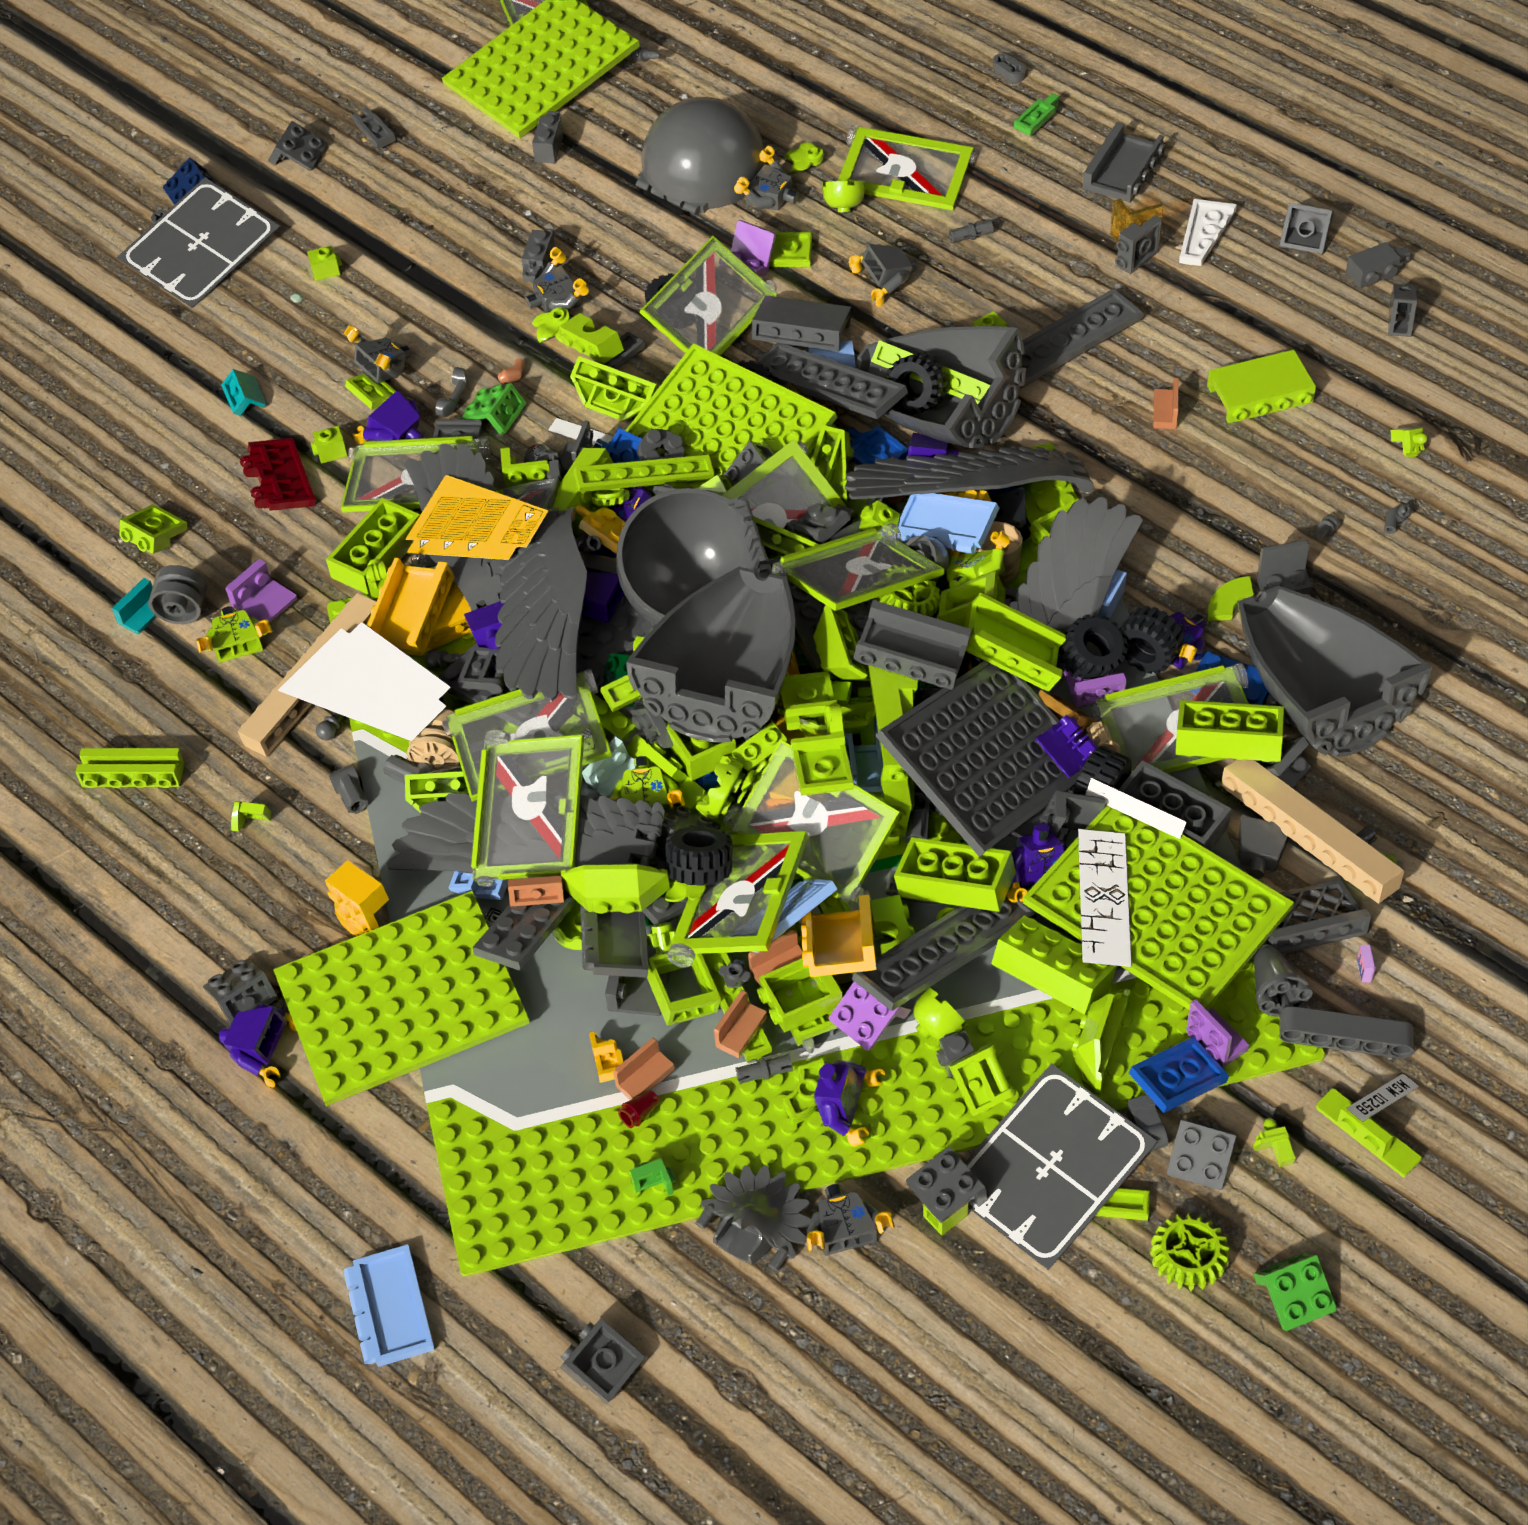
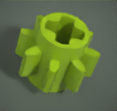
(661, 937)

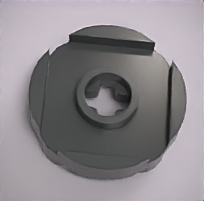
(657, 439)

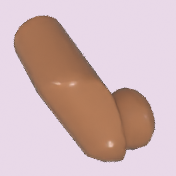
(512, 374)

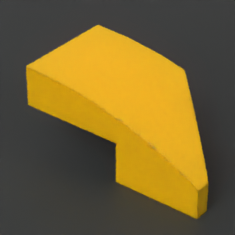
(606, 1056)

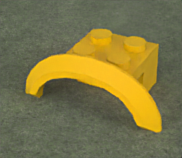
(355, 898)

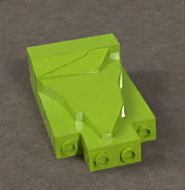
(892, 698)

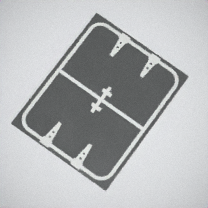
(198, 242)
(1054, 1164)

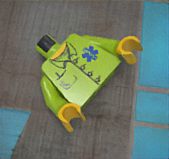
(971, 566)
(234, 635)
(647, 785)

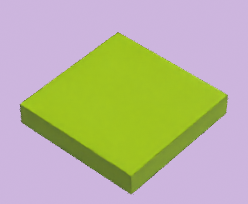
(792, 249)

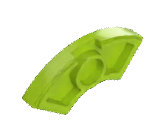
(1226, 598)
(801, 1101)

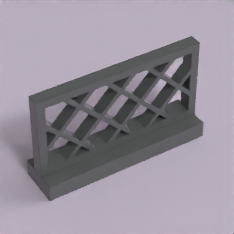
(1319, 931)

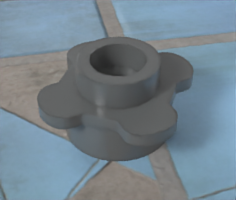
(737, 980)

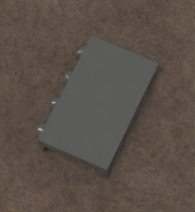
(1122, 164)
(800, 323)
(912, 645)

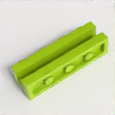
(130, 767)

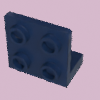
(185, 179)

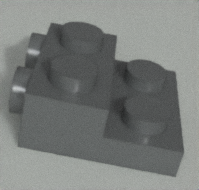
(1138, 244)
(601, 1360)

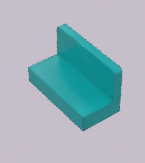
(241, 391)
(133, 608)

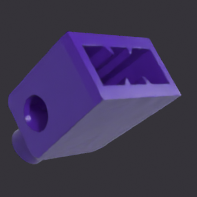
(928, 447)
(602, 595)
(485, 624)

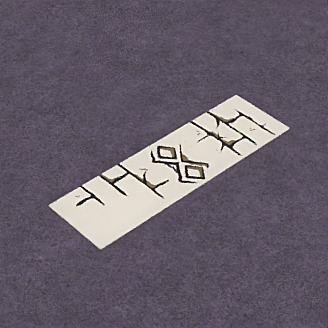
(1104, 898)

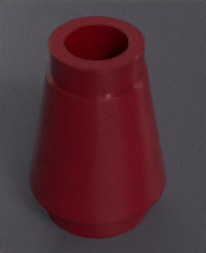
(637, 1109)

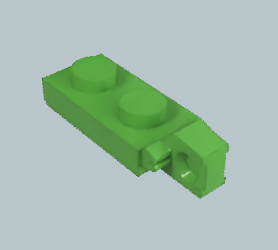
(1037, 115)

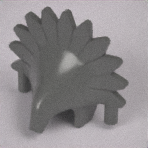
(756, 1216)

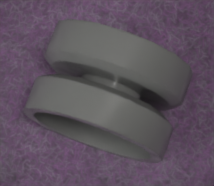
(177, 594)

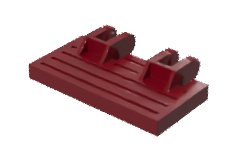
(279, 473)

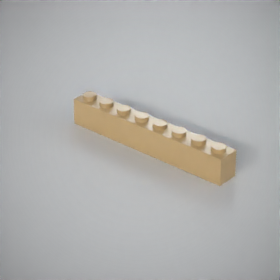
(282, 711)
(1313, 829)

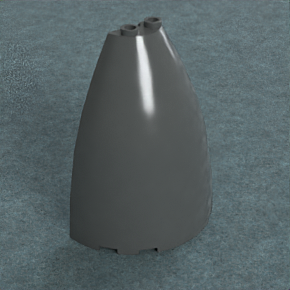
(977, 351)
(719, 657)
(1330, 669)

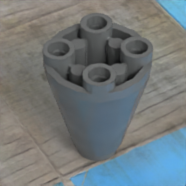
(1278, 982)

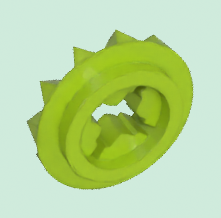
(610, 497)

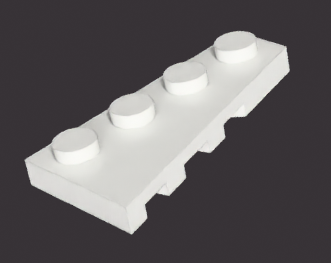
(1204, 228)

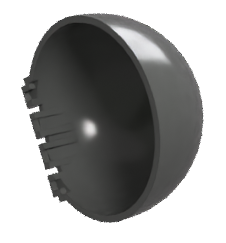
(700, 153)
(682, 544)

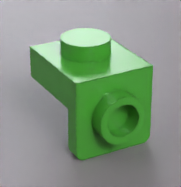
(651, 1174)

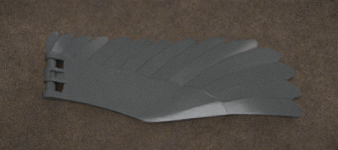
(965, 472)
(1075, 565)
(474, 576)
(542, 611)
(606, 834)

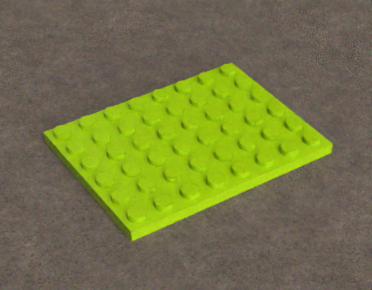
(540, 63)
(724, 407)
(1188, 909)
(398, 998)

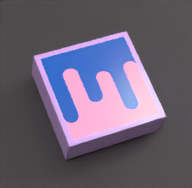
(1366, 963)

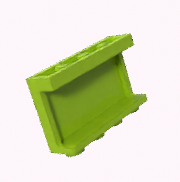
(1262, 386)
(1014, 641)

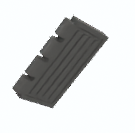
(614, 943)

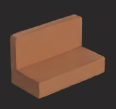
(1166, 407)
(536, 891)
(780, 953)
(739, 1026)
(642, 1070)

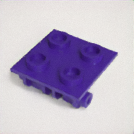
(1066, 745)

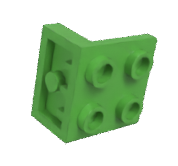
(498, 405)
(1297, 1290)

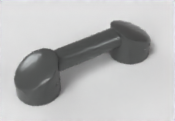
(446, 407)

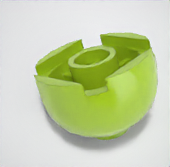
(843, 194)
(936, 1016)

